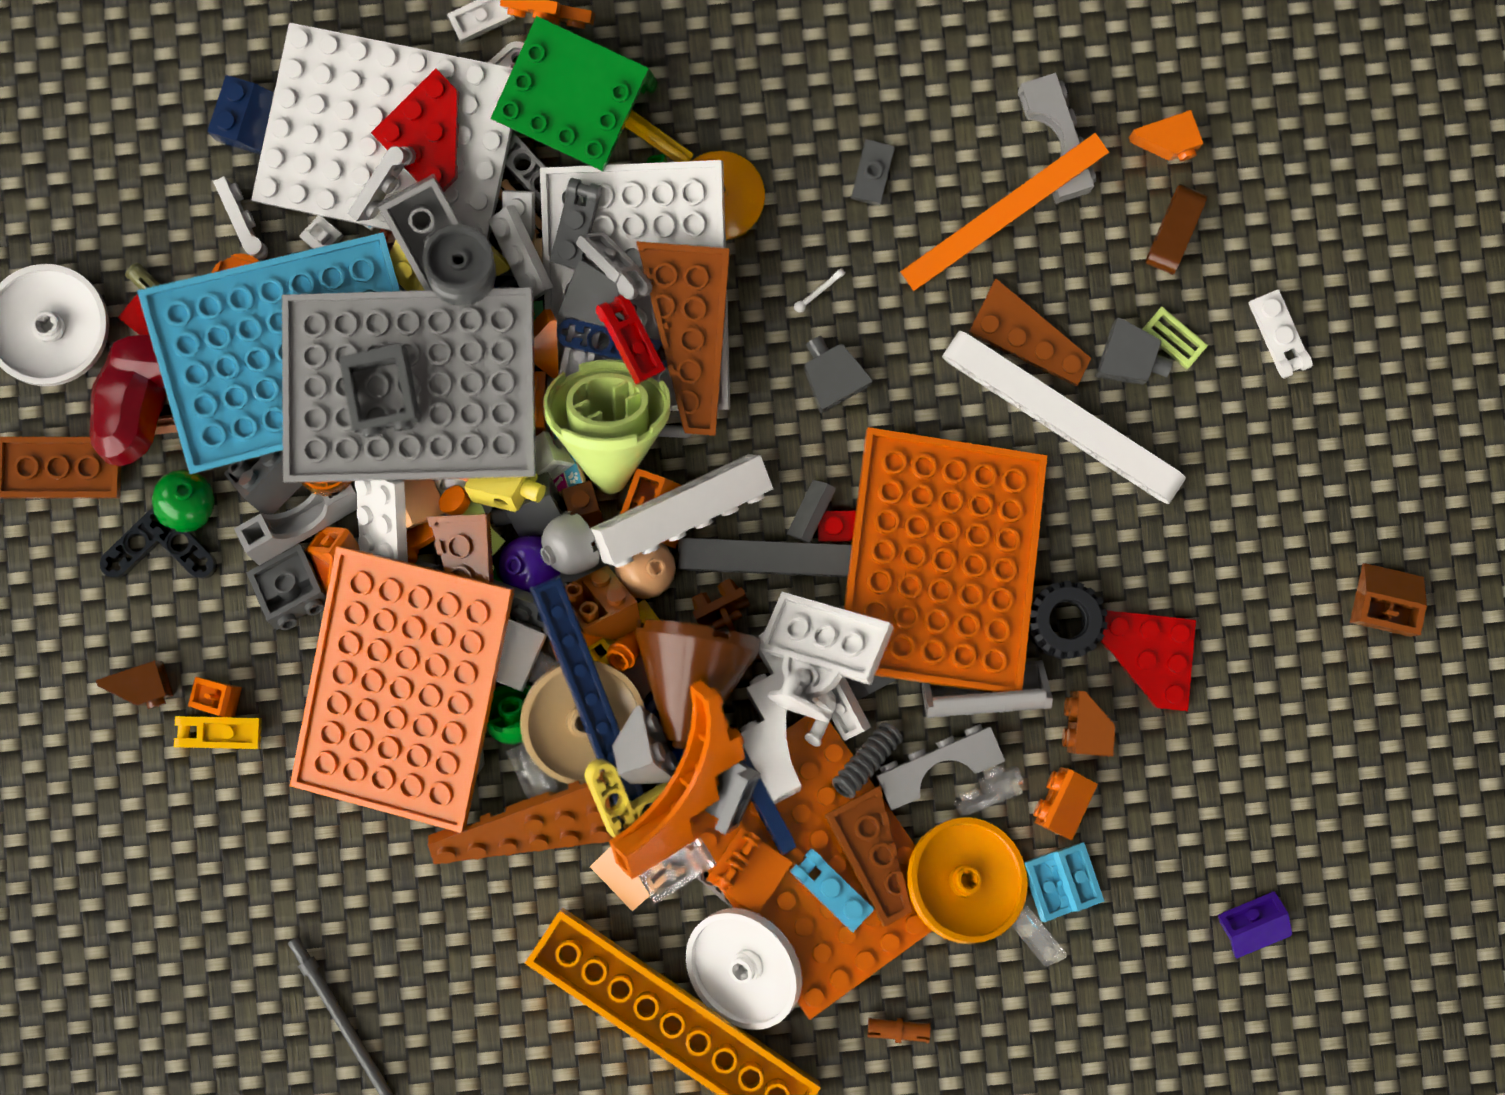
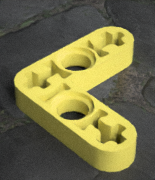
(624, 808)

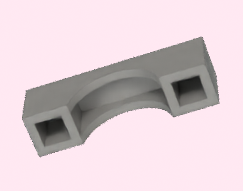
(1045, 102)
(270, 535)
(903, 781)

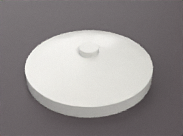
(50, 325)
(744, 968)

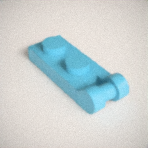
(832, 891)

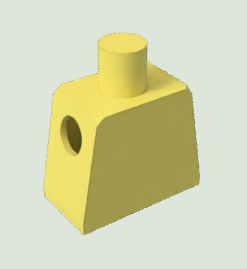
(504, 492)

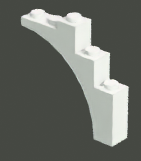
(767, 741)

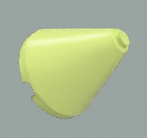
(606, 419)

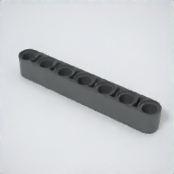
(763, 557)

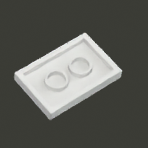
(382, 518)

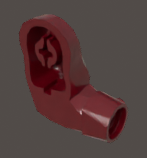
(126, 401)

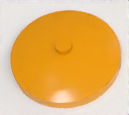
(967, 880)

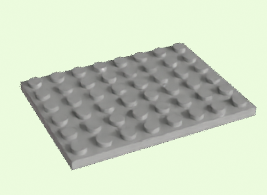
(468, 377)

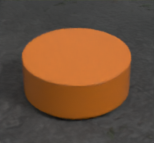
(454, 501)

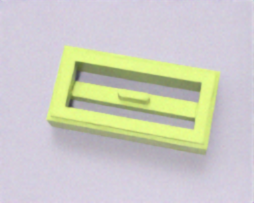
(1167, 347)

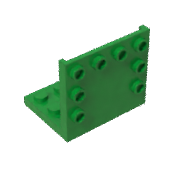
(571, 93)

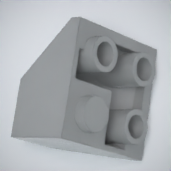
(642, 750)

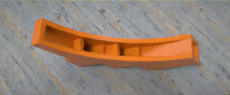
(692, 788)

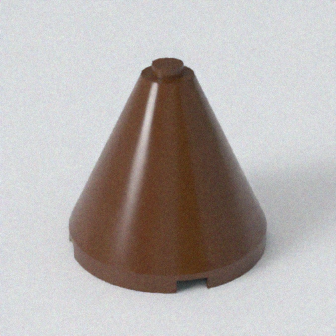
(681, 656)

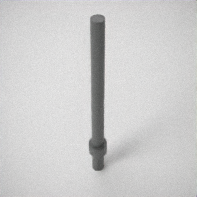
(309, 967)

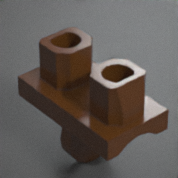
(723, 610)

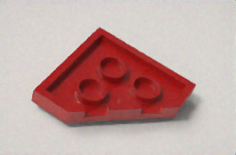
(428, 125)
(1154, 654)

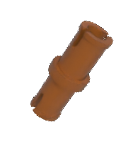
(899, 1030)

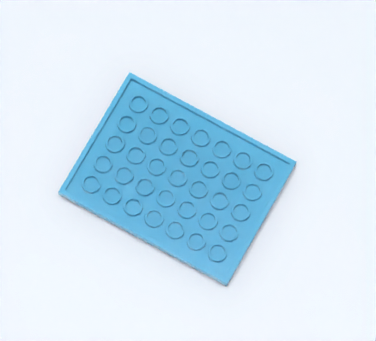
(223, 343)

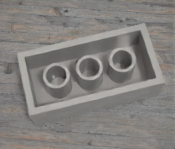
(415, 217)

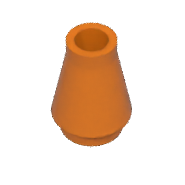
(623, 652)

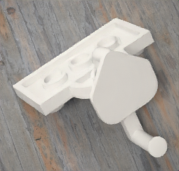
(818, 650)

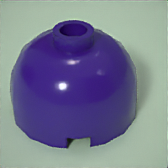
(522, 563)

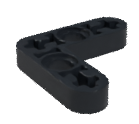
(153, 537)

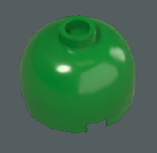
(183, 500)
(506, 714)

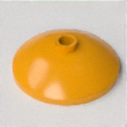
(743, 192)

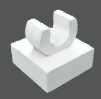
(320, 233)

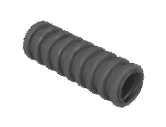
(867, 760)

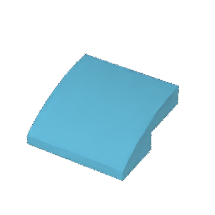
(1063, 882)

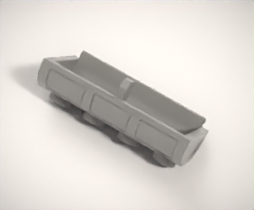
(953, 701)

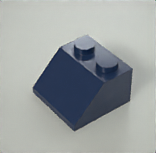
(241, 114)

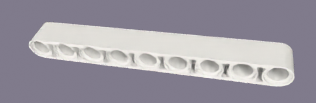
(1064, 417)

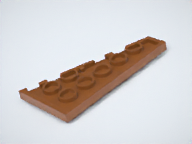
(527, 826)

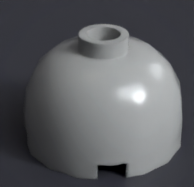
(568, 545)

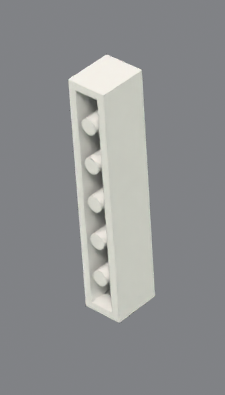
(681, 509)

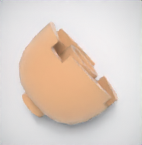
(648, 573)

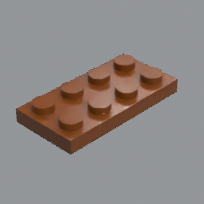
(55, 469)

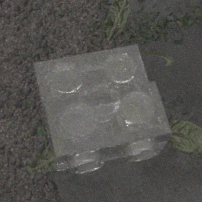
(996, 786)

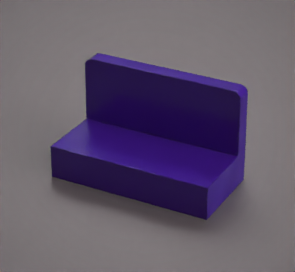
(1256, 924)

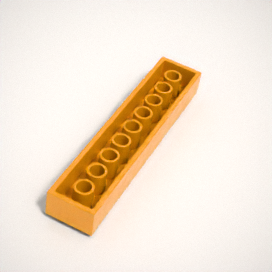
(662, 1013)

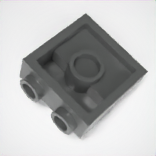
(287, 588)

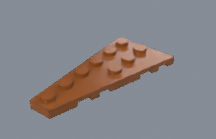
(690, 318)

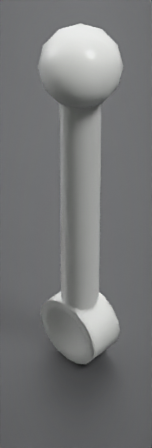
(800, 306)

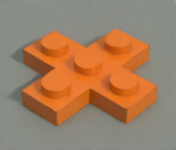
(550, 11)

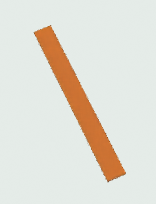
(1004, 211)

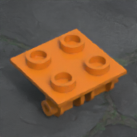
(749, 870)

